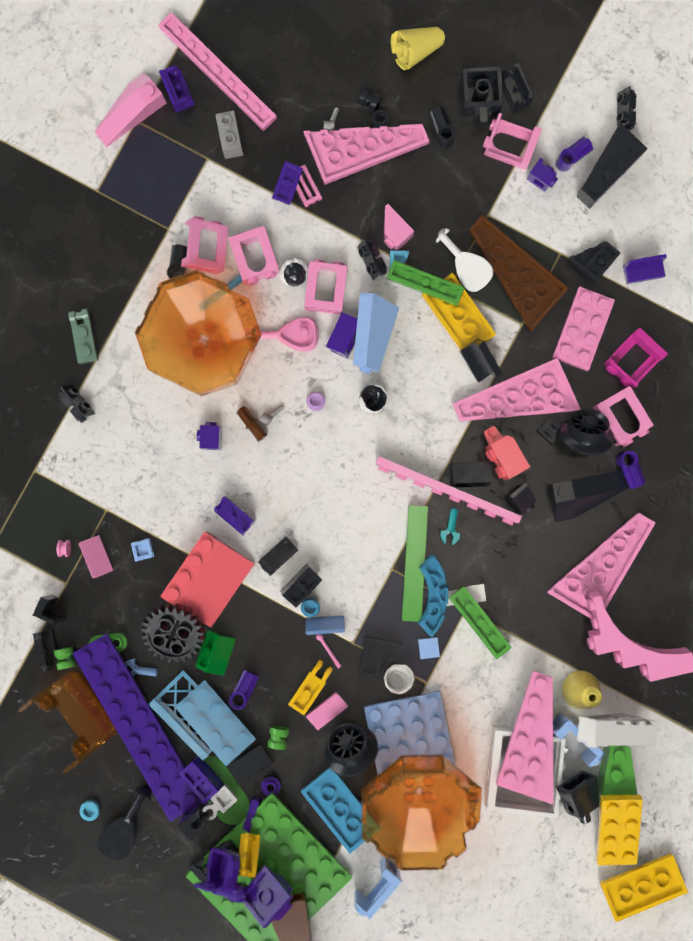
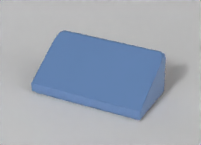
(325, 625)

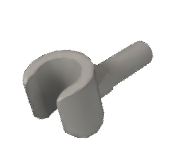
(329, 125)
(266, 419)

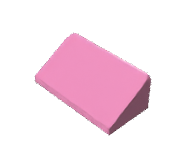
(96, 556)
(326, 710)

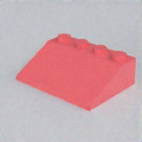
(207, 579)

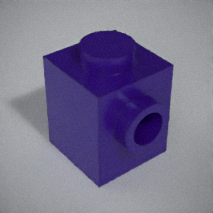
(209, 436)

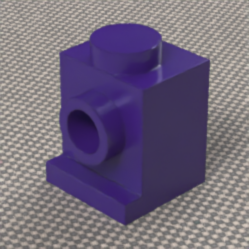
(542, 176)

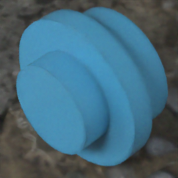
(310, 607)

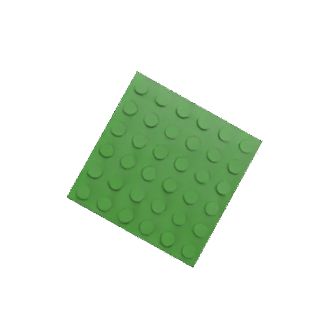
(289, 851)

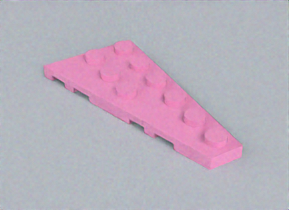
(355, 149)
(530, 393)
(604, 566)
(529, 754)

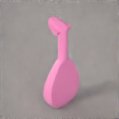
(297, 334)

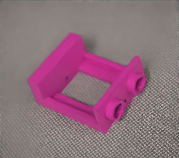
(648, 345)

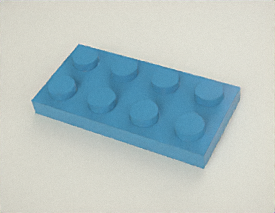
(215, 723)
(336, 807)

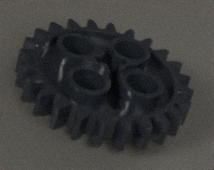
(155, 626)

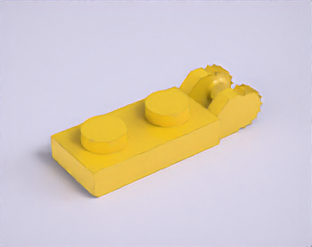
(309, 689)

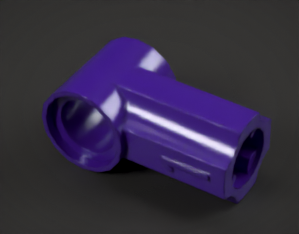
(574, 154)
(631, 471)
(244, 688)

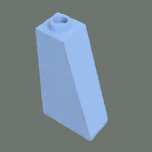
(373, 331)

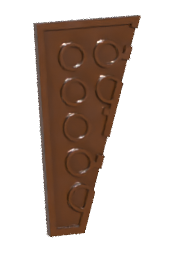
(522, 277)

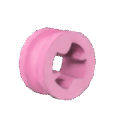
(63, 548)

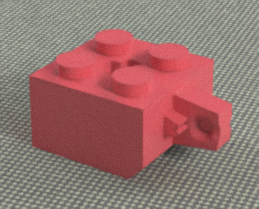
(504, 454)

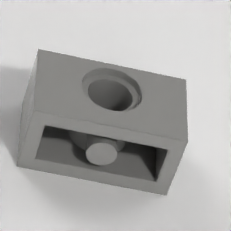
(229, 134)

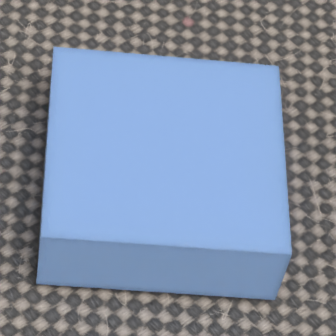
(142, 549)
(428, 648)

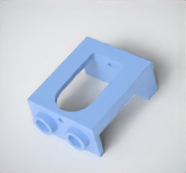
(562, 726)
(391, 879)

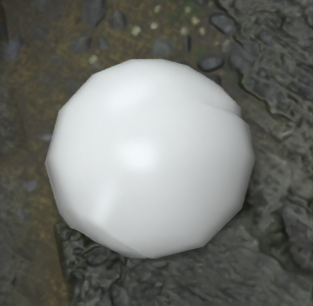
(399, 678)

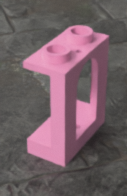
(502, 126)
(258, 234)
(192, 260)
(325, 306)
(619, 434)

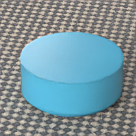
(90, 810)

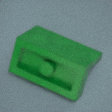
(215, 653)

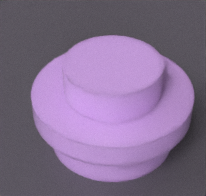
(315, 401)

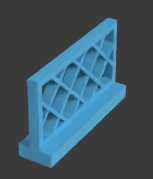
(175, 722)

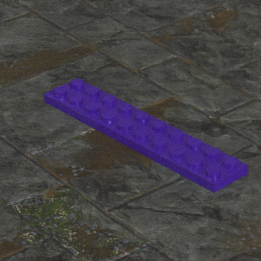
(137, 725)

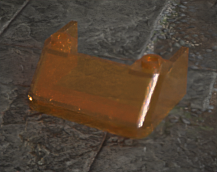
(81, 712)

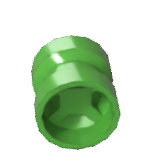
(62, 654)
(278, 737)

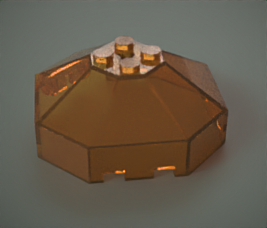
(177, 319)
(421, 828)

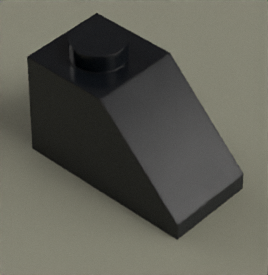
(521, 498)

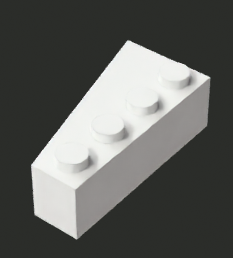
(616, 730)

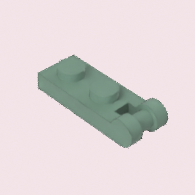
(83, 336)

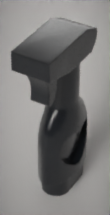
(201, 872)

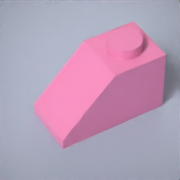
(396, 230)

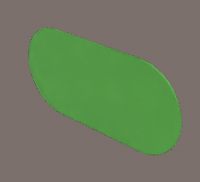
(240, 808)

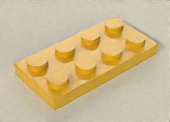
(461, 322)
(619, 829)
(643, 887)

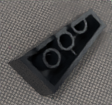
(616, 159)

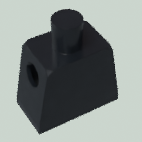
(580, 795)

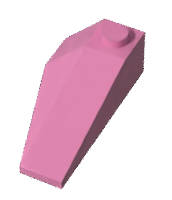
(133, 106)

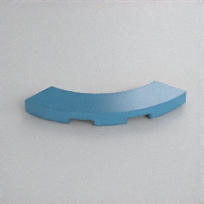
(437, 595)

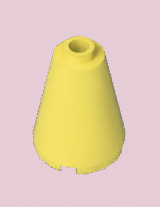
(415, 44)
(582, 690)

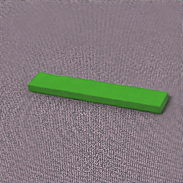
(413, 560)

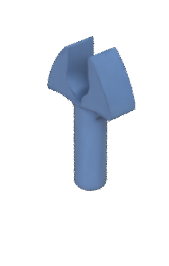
(140, 670)

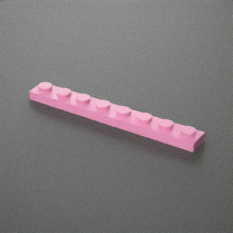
(217, 71)
(454, 494)

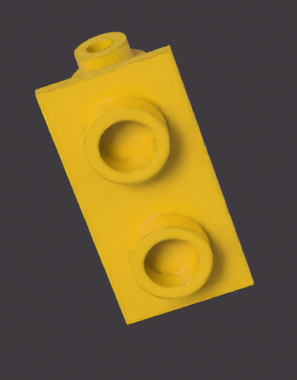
(249, 854)

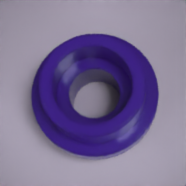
(271, 780)

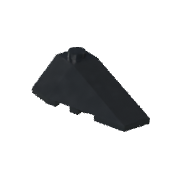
(580, 495)

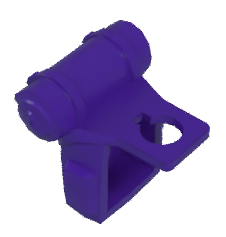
(223, 875)

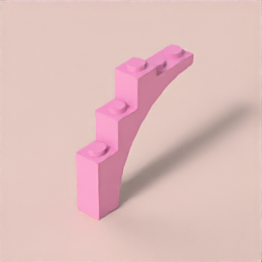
(653, 662)

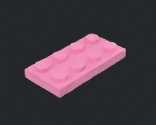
(583, 328)

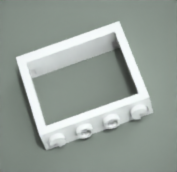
(559, 767)

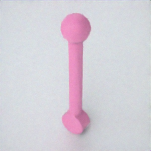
(320, 637)

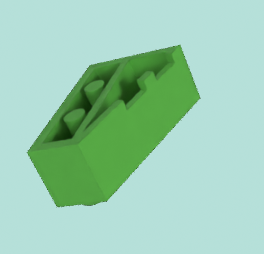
(616, 772)

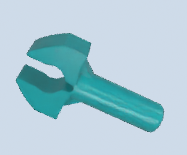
(451, 527)

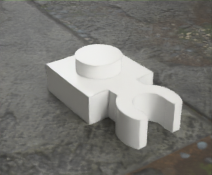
(221, 800)

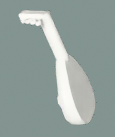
(472, 269)

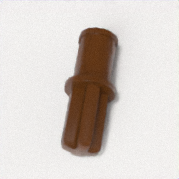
(251, 423)

